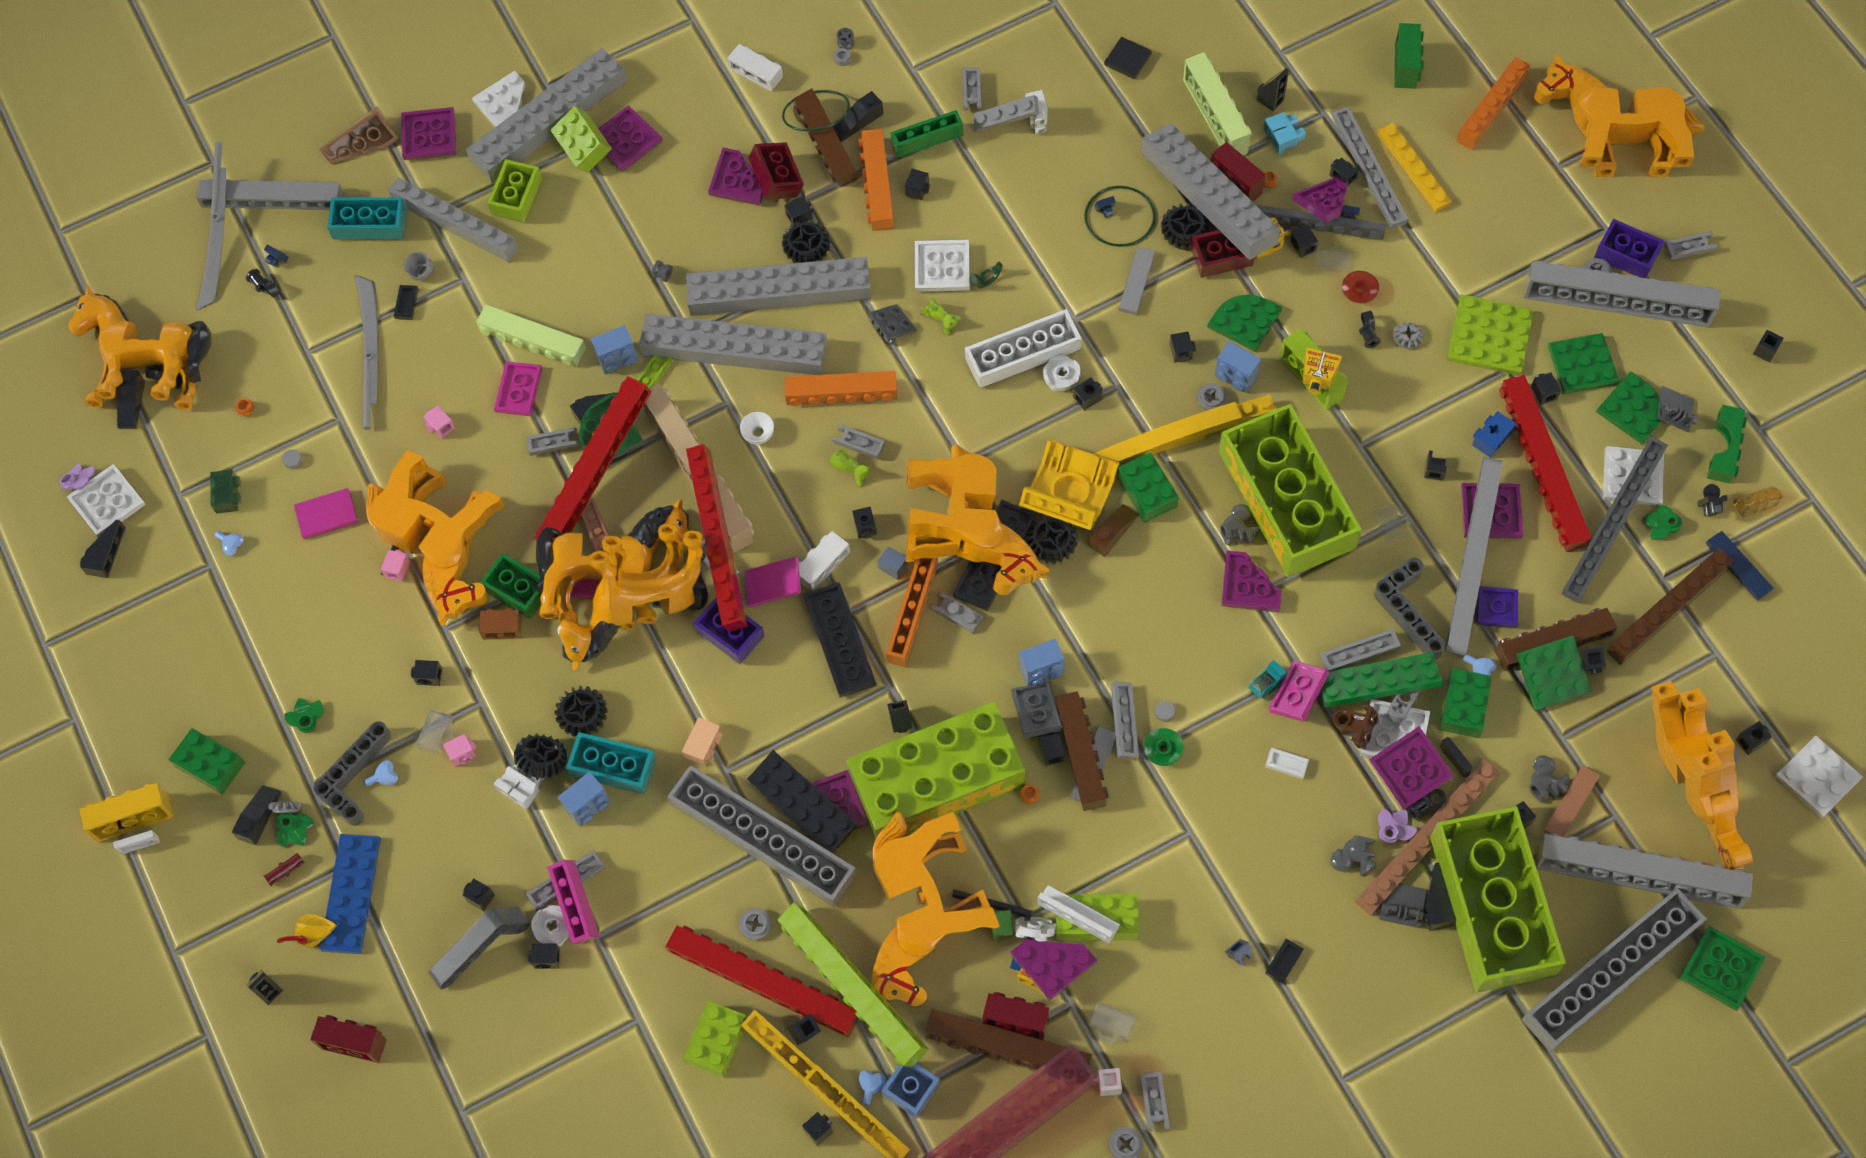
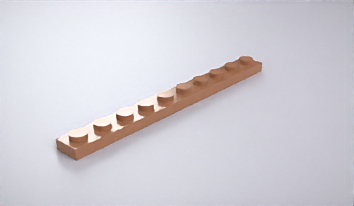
(1421, 844)

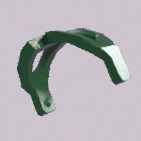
(996, 269)

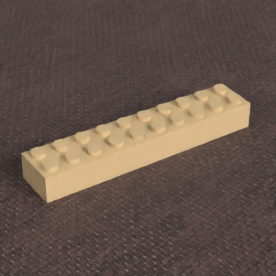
(678, 438)

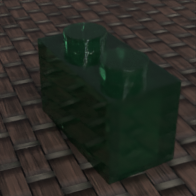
(224, 491)

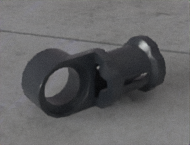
(262, 284)
(1368, 330)
(155, 372)
(1427, 805)

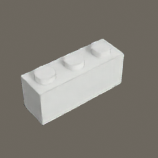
(755, 67)
(822, 560)

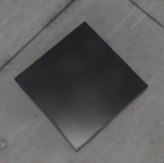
(1127, 57)

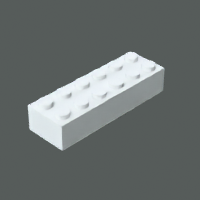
(1022, 348)

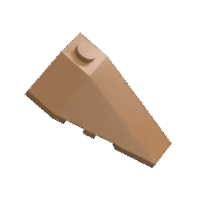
(363, 136)

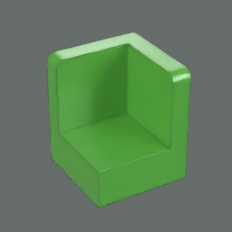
(1005, 921)

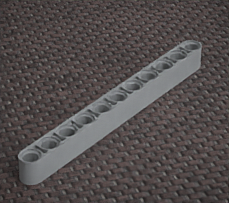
(1474, 556)

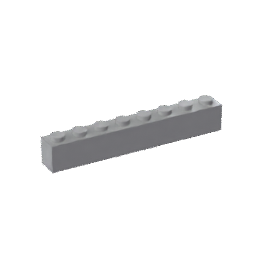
(272, 194)
(455, 220)

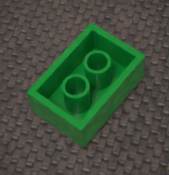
(1408, 55)
(1147, 487)
(513, 585)
(1465, 703)
(207, 761)

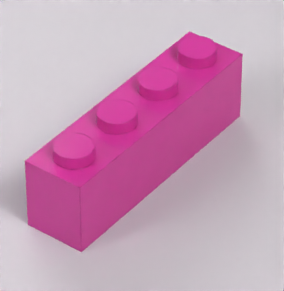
(573, 901)

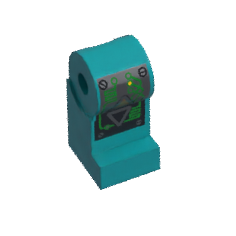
(1267, 680)

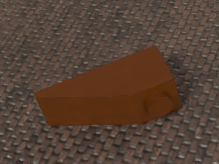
(1112, 530)

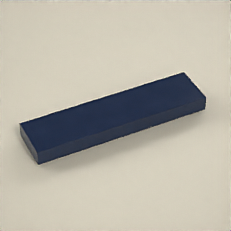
(1741, 566)

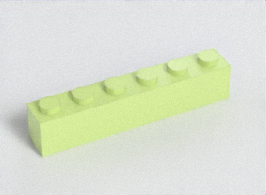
(531, 335)

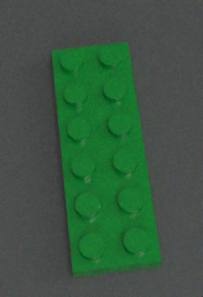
(1381, 679)

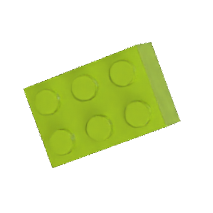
(581, 139)
(514, 190)
(715, 1039)

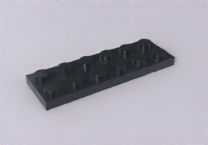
(979, 577)
(839, 640)
(802, 802)

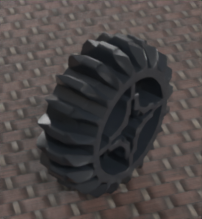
(1174, 222)
(813, 235)
(1039, 546)
(597, 706)
(540, 756)

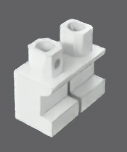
(1039, 121)
(518, 787)

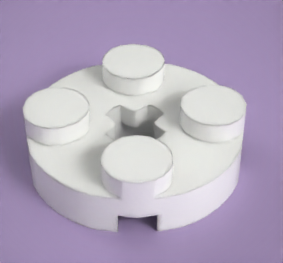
(1058, 382)
(1036, 927)
(542, 932)

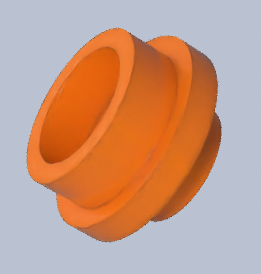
(1270, 179)
(245, 407)
(1029, 794)

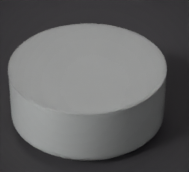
(842, 57)
(292, 459)
(1164, 711)

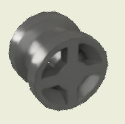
(848, 35)
(662, 271)

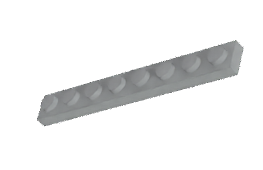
(1369, 167)

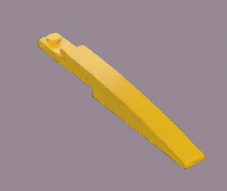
(1188, 429)
(824, 1087)

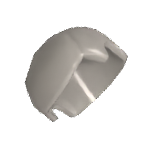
(418, 266)

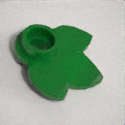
(1660, 522)
(305, 713)
(294, 830)

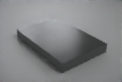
(1036, 709)

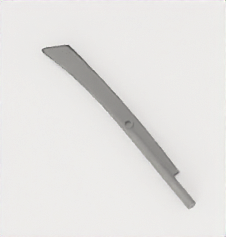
(212, 269)
(367, 299)

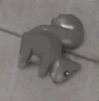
(1235, 526)
(1544, 782)
(1354, 850)

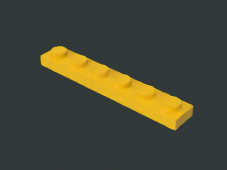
(1414, 167)

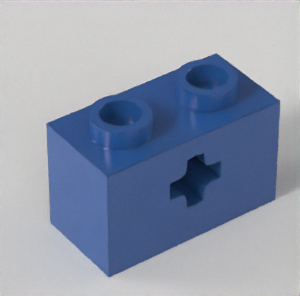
(1500, 427)

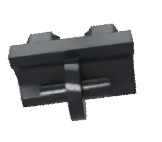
(1712, 502)

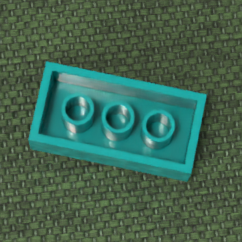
(367, 218)
(612, 762)

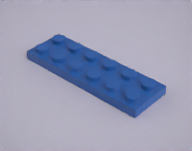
(351, 893)

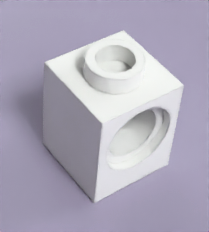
(1109, 1082)

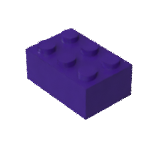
(1629, 249)
(735, 643)

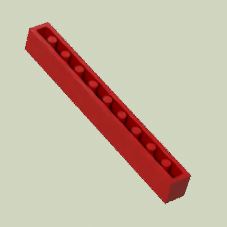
(596, 457)
(1545, 464)
(716, 538)
(762, 980)

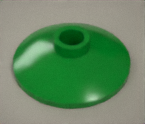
(1163, 738)

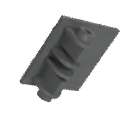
(891, 323)
(1676, 409)
(1404, 906)

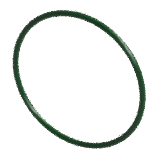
(821, 128)
(1113, 244)

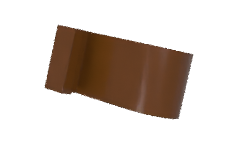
(1358, 725)

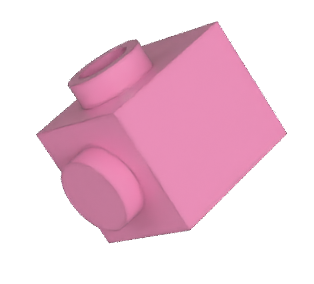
(438, 422)
(395, 565)
(460, 750)

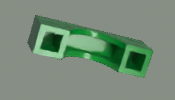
(1730, 424)

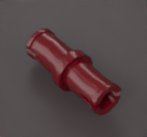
(283, 869)

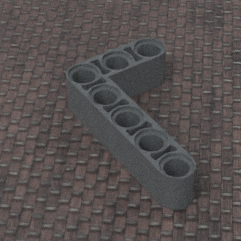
(1394, 595)
(349, 771)
(475, 941)

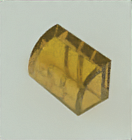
(1758, 501)

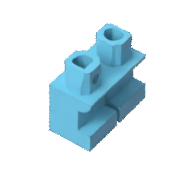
(1281, 131)

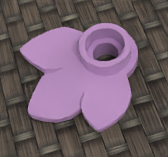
(77, 477)
(1396, 825)

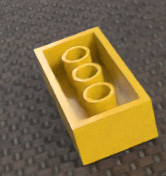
(132, 808)

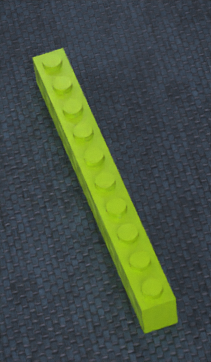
(853, 985)

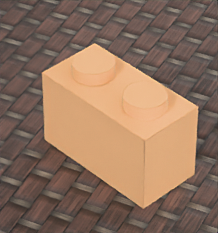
(702, 742)

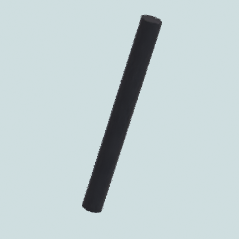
(996, 904)

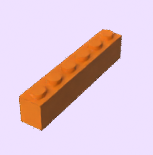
(1493, 103)
(877, 179)
(841, 388)
(911, 611)

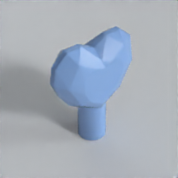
(229, 542)
(1481, 665)
(384, 774)
(870, 1084)

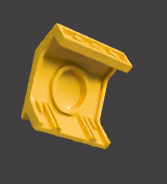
(1071, 485)

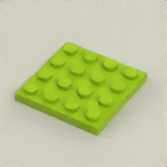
(1490, 335)

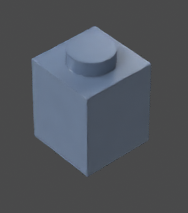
(893, 563)

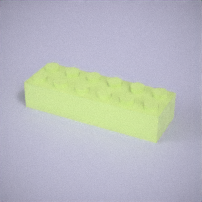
(1215, 103)

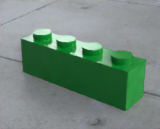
(927, 133)

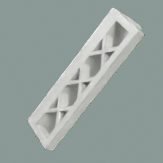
(1078, 914)

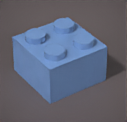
(614, 349)
(1237, 367)
(1041, 663)
(584, 799)
(911, 1088)

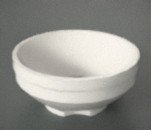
(754, 421)

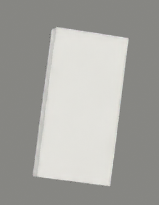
(1287, 763)
(136, 842)

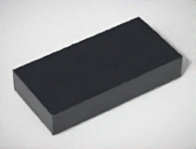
(406, 302)
(1456, 756)
(1284, 961)

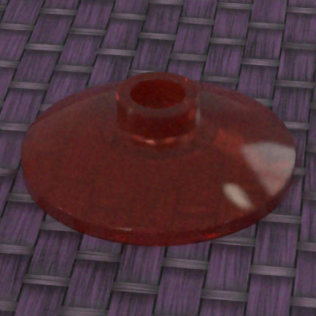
(1363, 281)

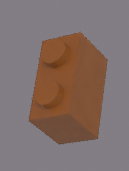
(500, 624)

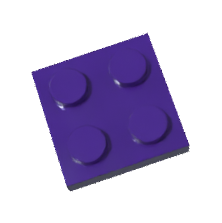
(1497, 607)

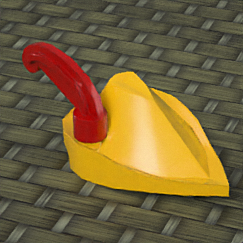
(310, 931)

